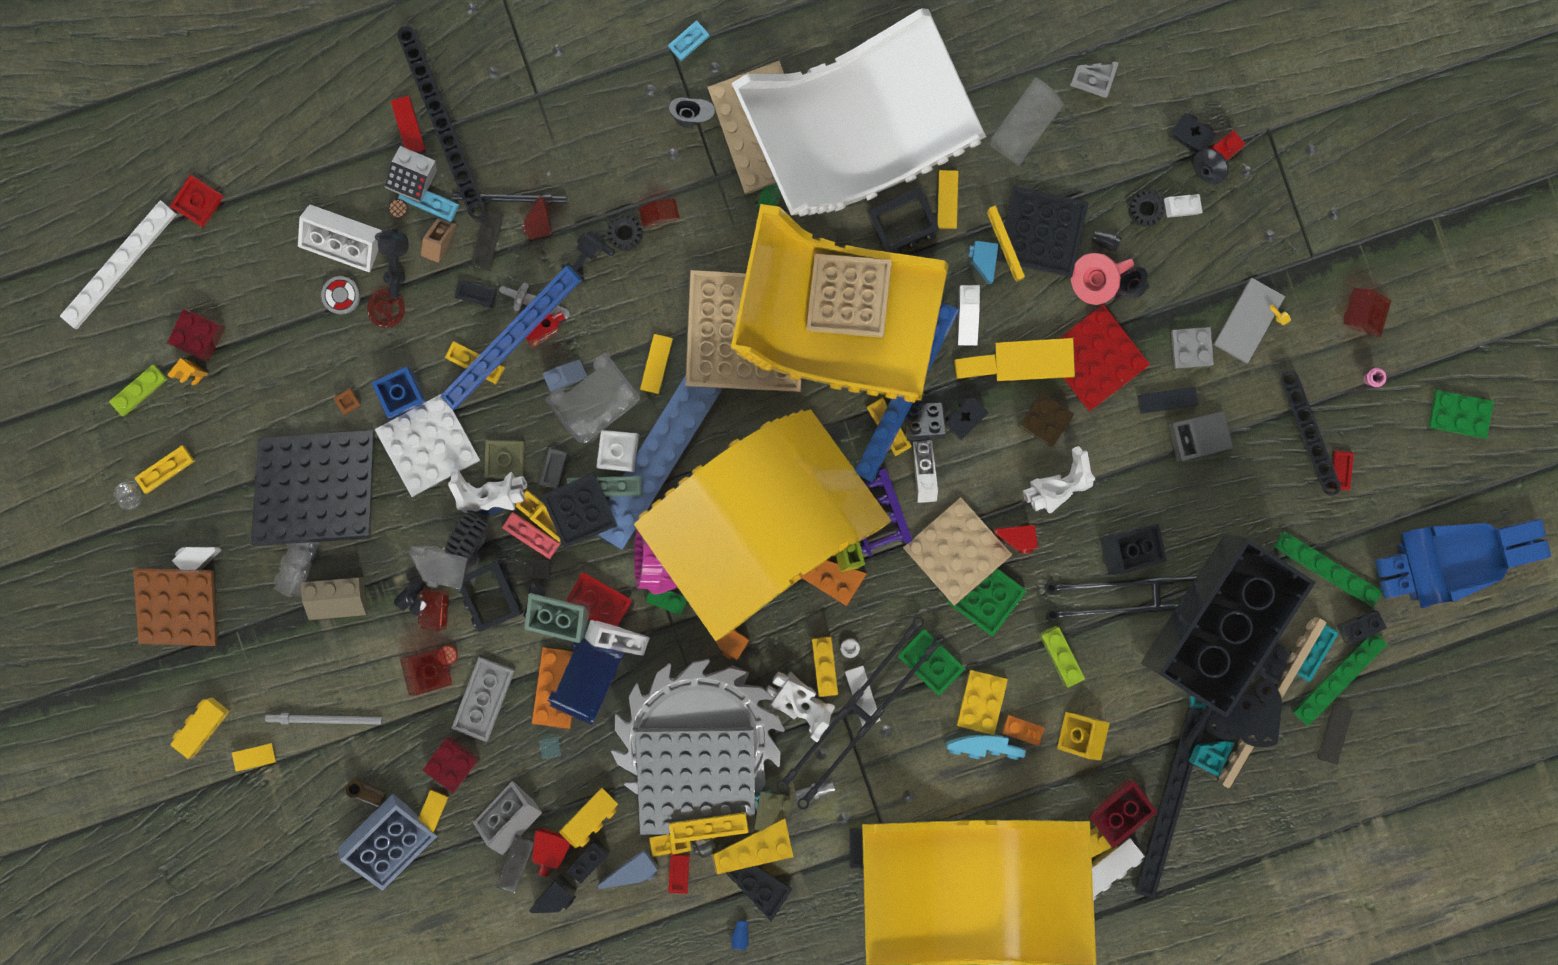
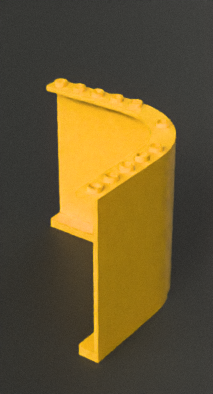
(776, 309)
(759, 519)
(979, 893)

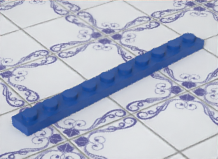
(511, 337)
(898, 408)

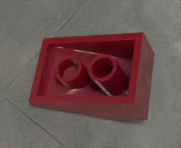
(1122, 813)

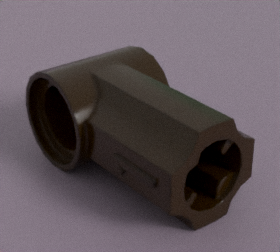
(368, 793)

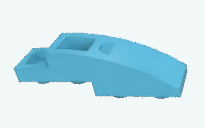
(977, 745)

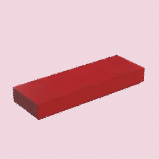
(408, 124)

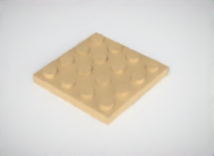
(849, 295)
(957, 551)

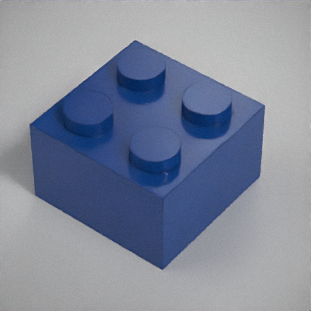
(399, 392)

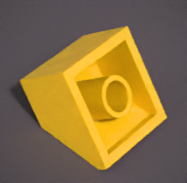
(1083, 736)

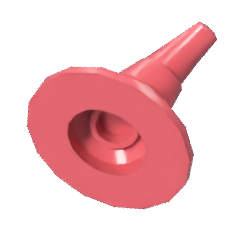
(1098, 277)

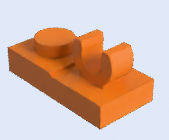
(1023, 730)

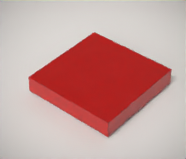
(197, 201)

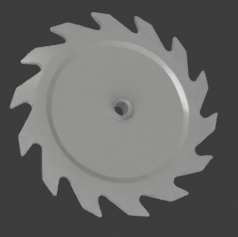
(699, 702)

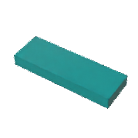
(1317, 653)

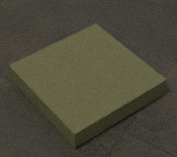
(503, 458)

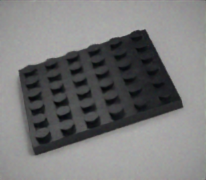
(313, 488)

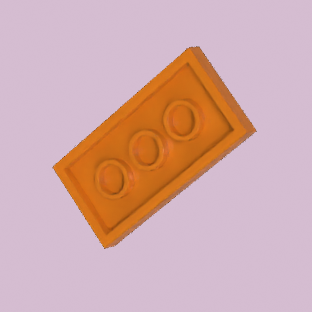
(551, 671)

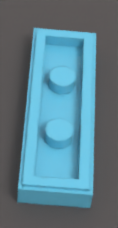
(435, 205)

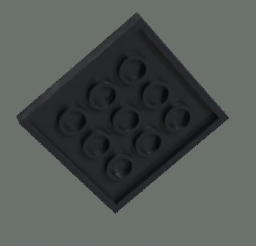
(1044, 230)

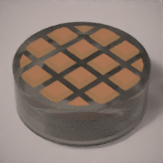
(398, 208)

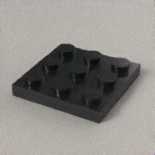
(579, 510)

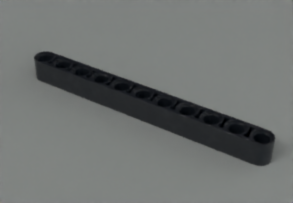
(439, 115)

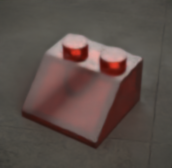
(1367, 311)
(435, 614)
(425, 671)

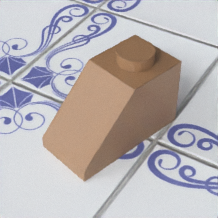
(437, 239)

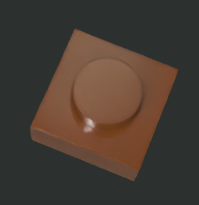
(347, 401)

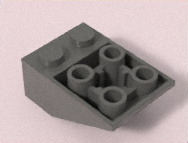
(1200, 436)

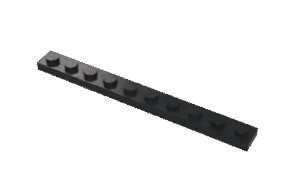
(1168, 810)

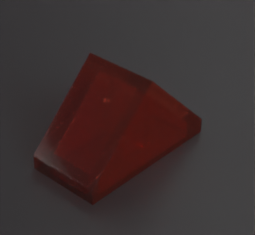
(658, 212)

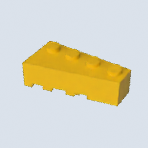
(756, 849)

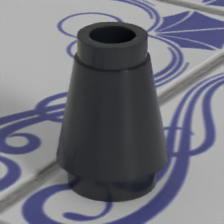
(1107, 240)

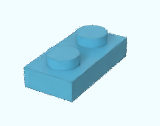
(688, 40)

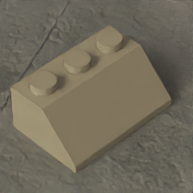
(334, 598)

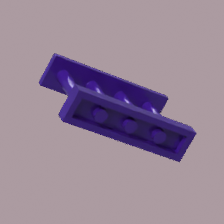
(895, 515)

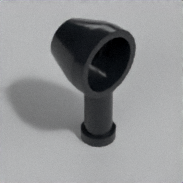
(535, 588)

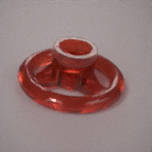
(379, 306)

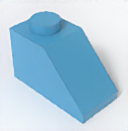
(983, 258)

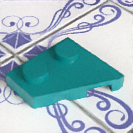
(1211, 755)

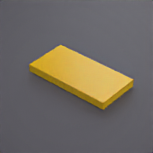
(1035, 359)

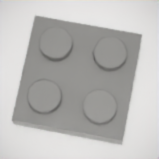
(1192, 347)

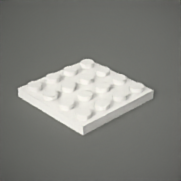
(427, 445)

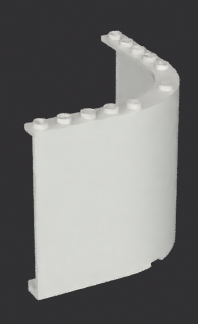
(862, 120)

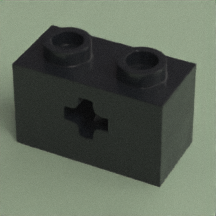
(1183, 129)
(962, 428)
(1361, 627)
(588, 861)

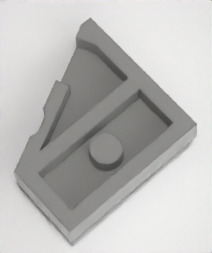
(1095, 78)

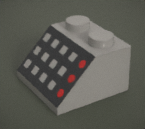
(410, 174)

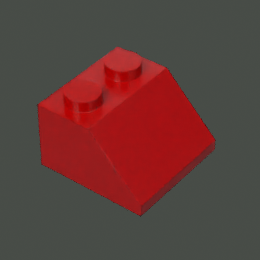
(1018, 537)

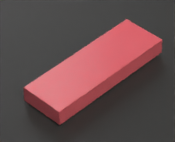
(531, 535)

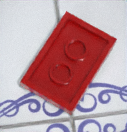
(600, 600)

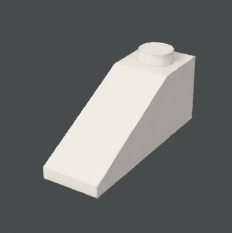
(968, 314)
(616, 638)

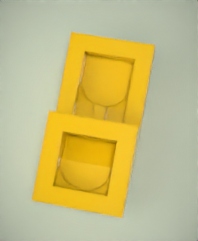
(975, 366)
(253, 757)
(662, 845)

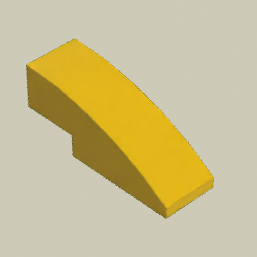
(537, 512)

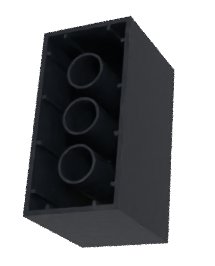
(1228, 623)

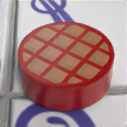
(450, 653)

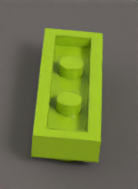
(138, 390)

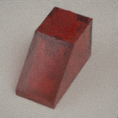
(537, 221)

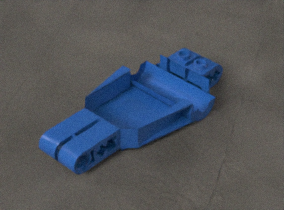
(1458, 560)

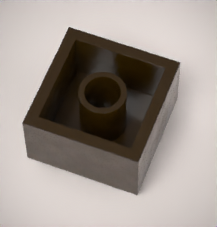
(1046, 420)

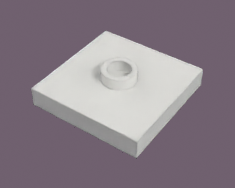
(617, 451)

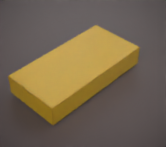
(433, 809)

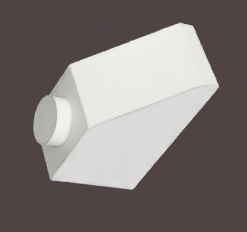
(194, 557)

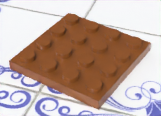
(175, 607)

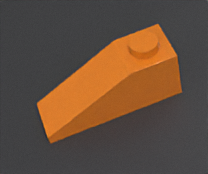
(733, 644)

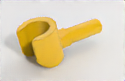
(1282, 318)

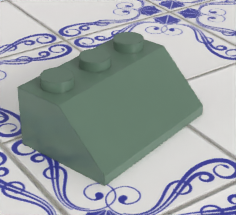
(556, 618)

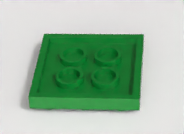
(991, 601)

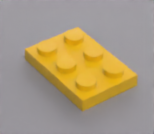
(982, 702)

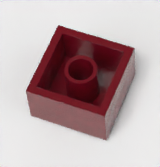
(196, 335)
(451, 764)

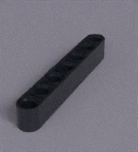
(1311, 442)

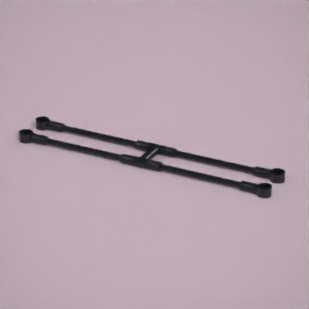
(1155, 607)
(869, 720)

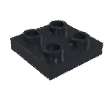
(925, 422)

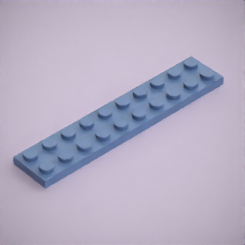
(660, 455)

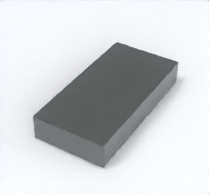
(553, 468)

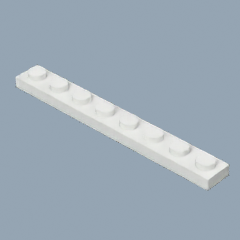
(118, 265)

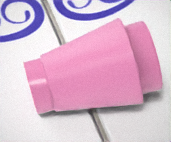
(1375, 377)

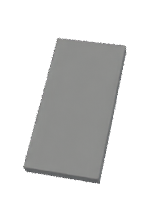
(1248, 320)
(483, 699)

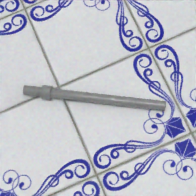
(287, 718)

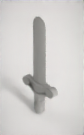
(522, 297)

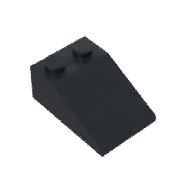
(1133, 549)

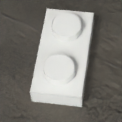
(1183, 205)

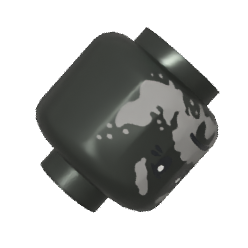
(705, 847)

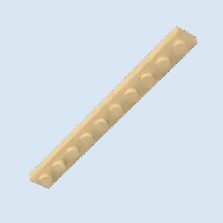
(1293, 665)

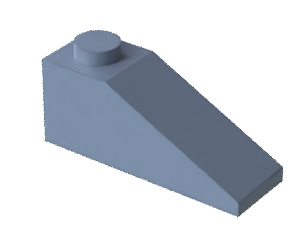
(633, 871)

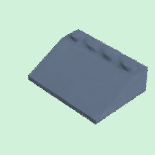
(386, 842)

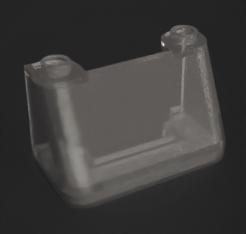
(594, 401)

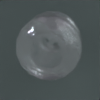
(127, 495)

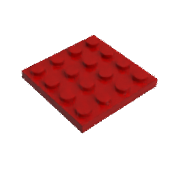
(1102, 358)

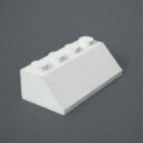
(338, 238)

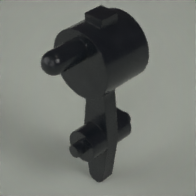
(394, 246)
(590, 246)

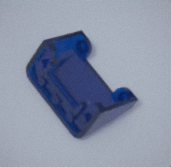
(585, 681)

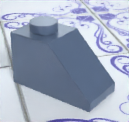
(565, 375)

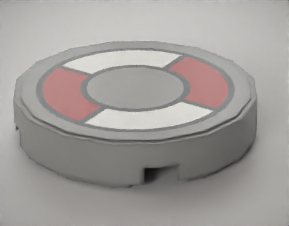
(340, 295)

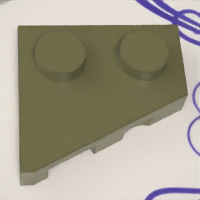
(772, 809)

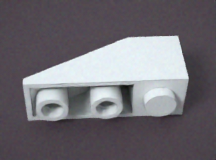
(925, 471)

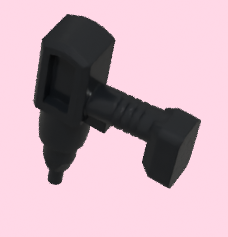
(408, 597)

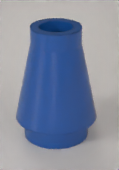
(740, 936)

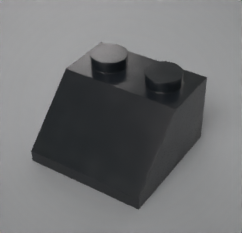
(556, 897)

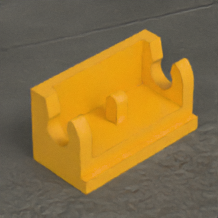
(184, 369)

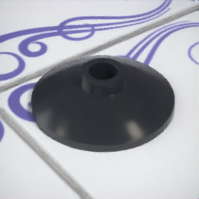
(1210, 166)

